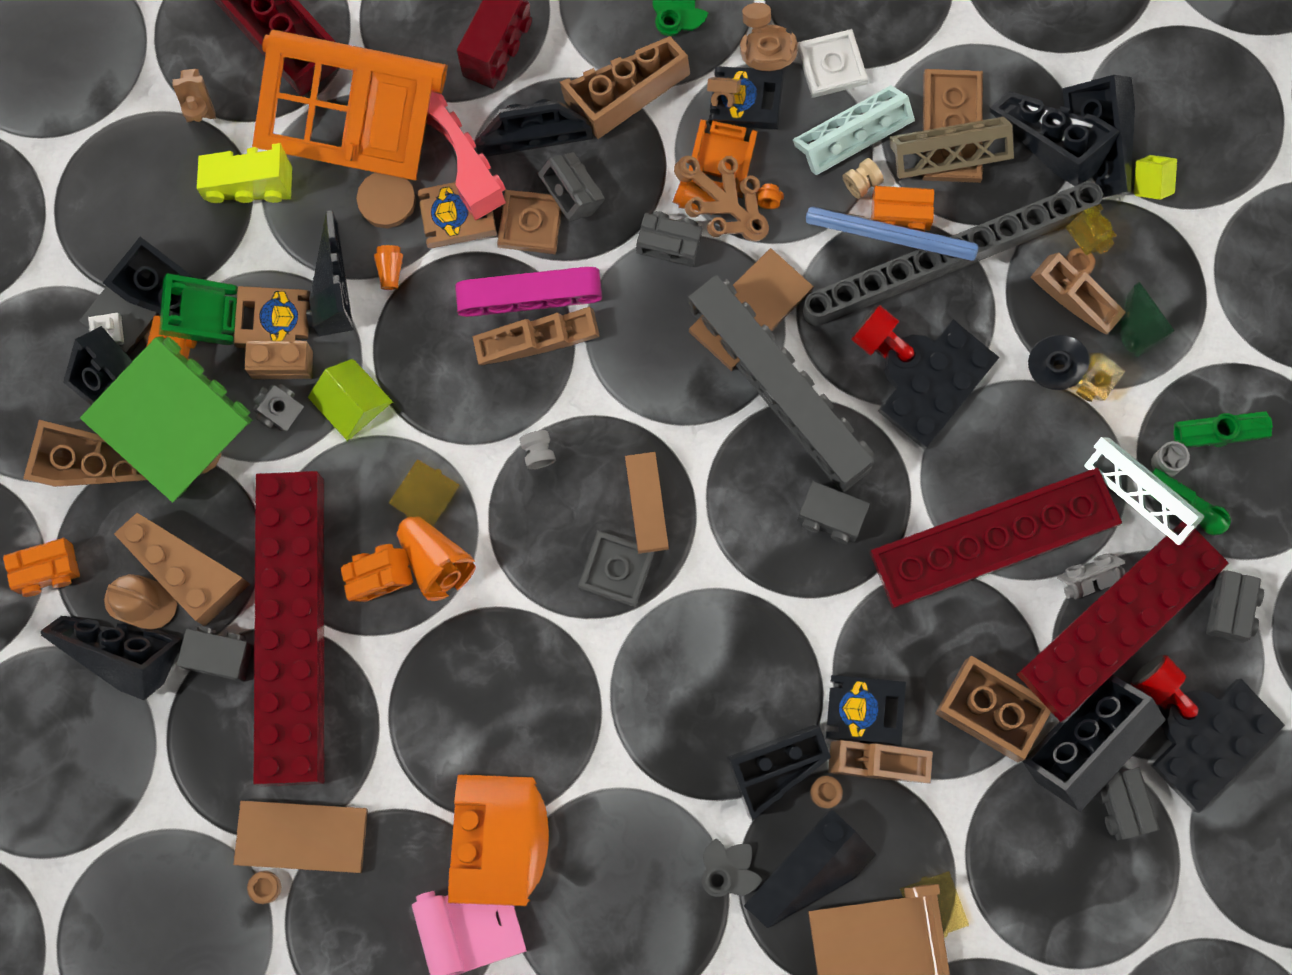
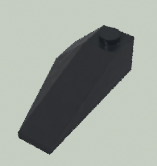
(329, 291)

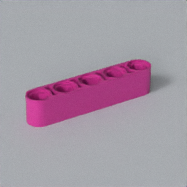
(528, 291)

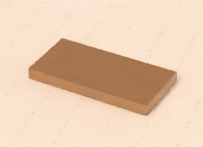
(951, 100)
(771, 291)
(301, 836)

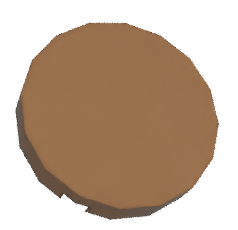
(769, 48)
(385, 200)

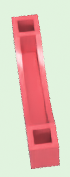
(474, 182)

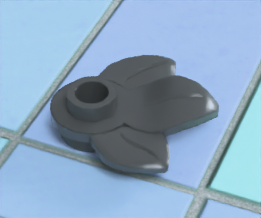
(732, 866)

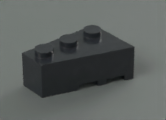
(776, 766)

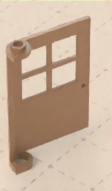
(882, 936)

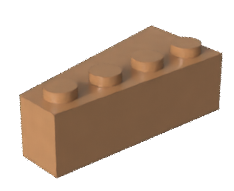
(626, 85)
(187, 574)

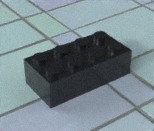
(1094, 742)

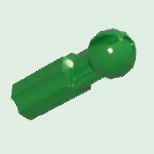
(1216, 518)

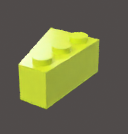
(245, 176)

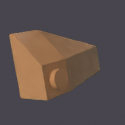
(74, 458)

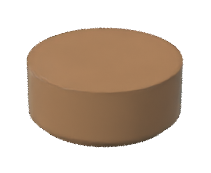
(756, 15)
(1081, 261)
(826, 792)
(264, 887)

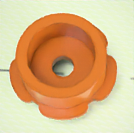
(769, 196)

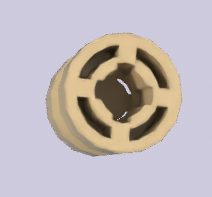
(863, 178)

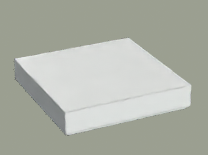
(832, 63)

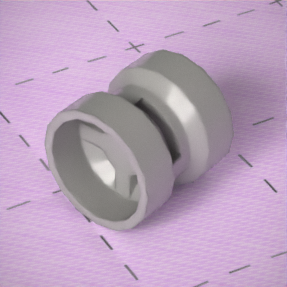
(537, 449)
(1176, 455)

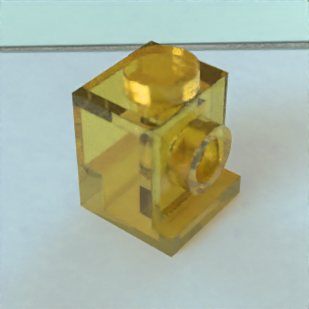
(1092, 231)
(1106, 377)

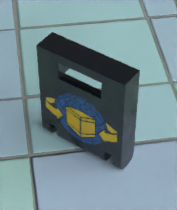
(747, 108)
(860, 710)

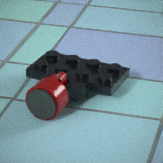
(927, 374)
(1207, 733)

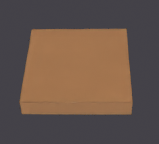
(529, 222)

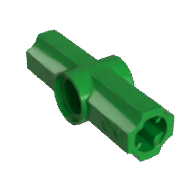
(1239, 427)

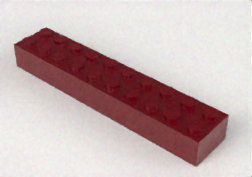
(289, 629)

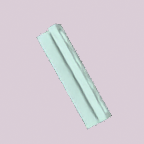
(855, 130)
(1152, 485)

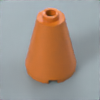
(434, 558)

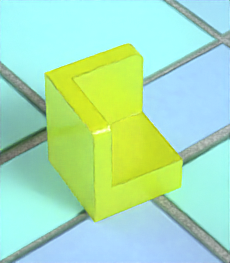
(1155, 177)

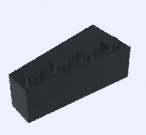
(94, 364)

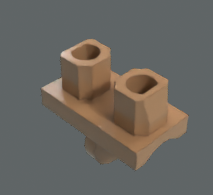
(193, 96)

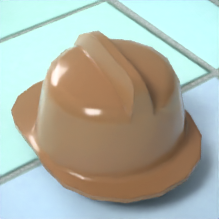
(140, 602)

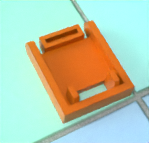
(722, 142)

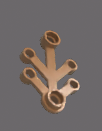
(726, 200)

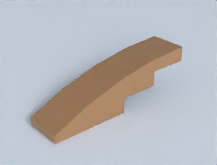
(536, 336)

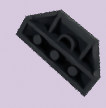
(532, 127)

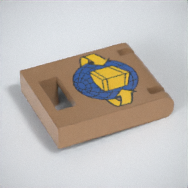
(449, 218)
(276, 315)

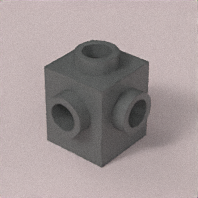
(287, 408)

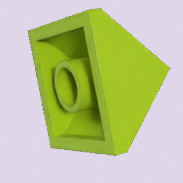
(348, 397)

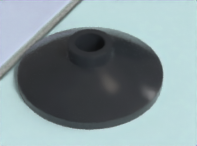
(1058, 351)

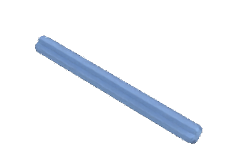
(892, 233)

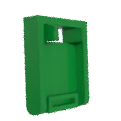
(202, 311)

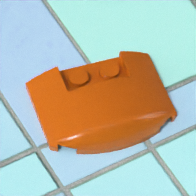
(497, 840)

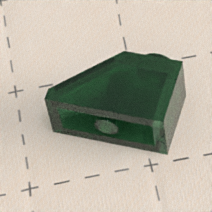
(1143, 322)

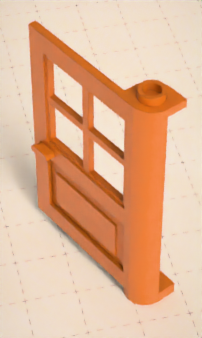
(383, 110)

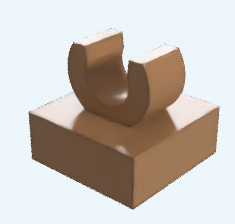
(725, 87)

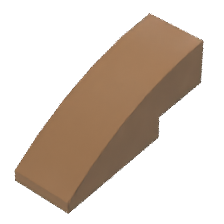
(1078, 293)
(646, 502)
(880, 761)

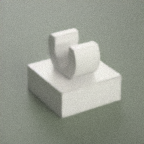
(111, 323)

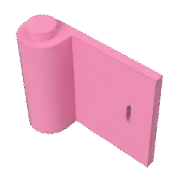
(465, 935)

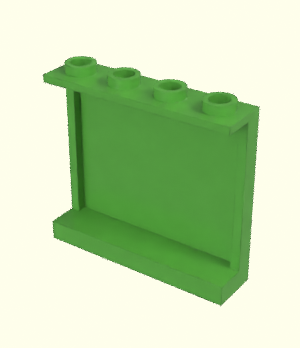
(166, 417)

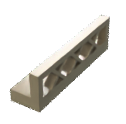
(952, 136)

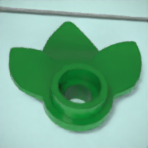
(681, 13)

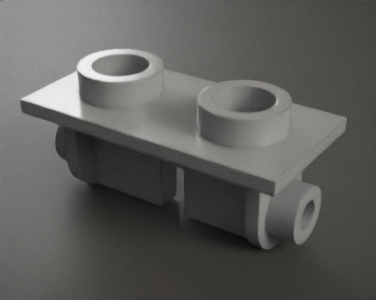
(1080, 577)

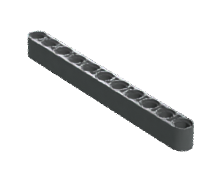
(942, 264)

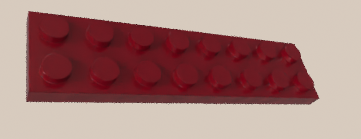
(995, 537)
(1121, 621)

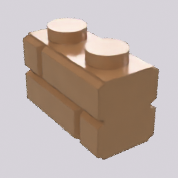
(279, 360)

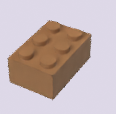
(994, 709)

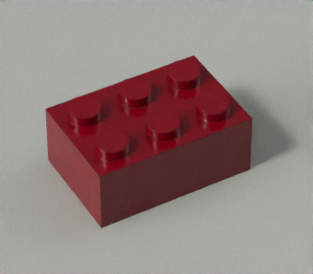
(493, 39)

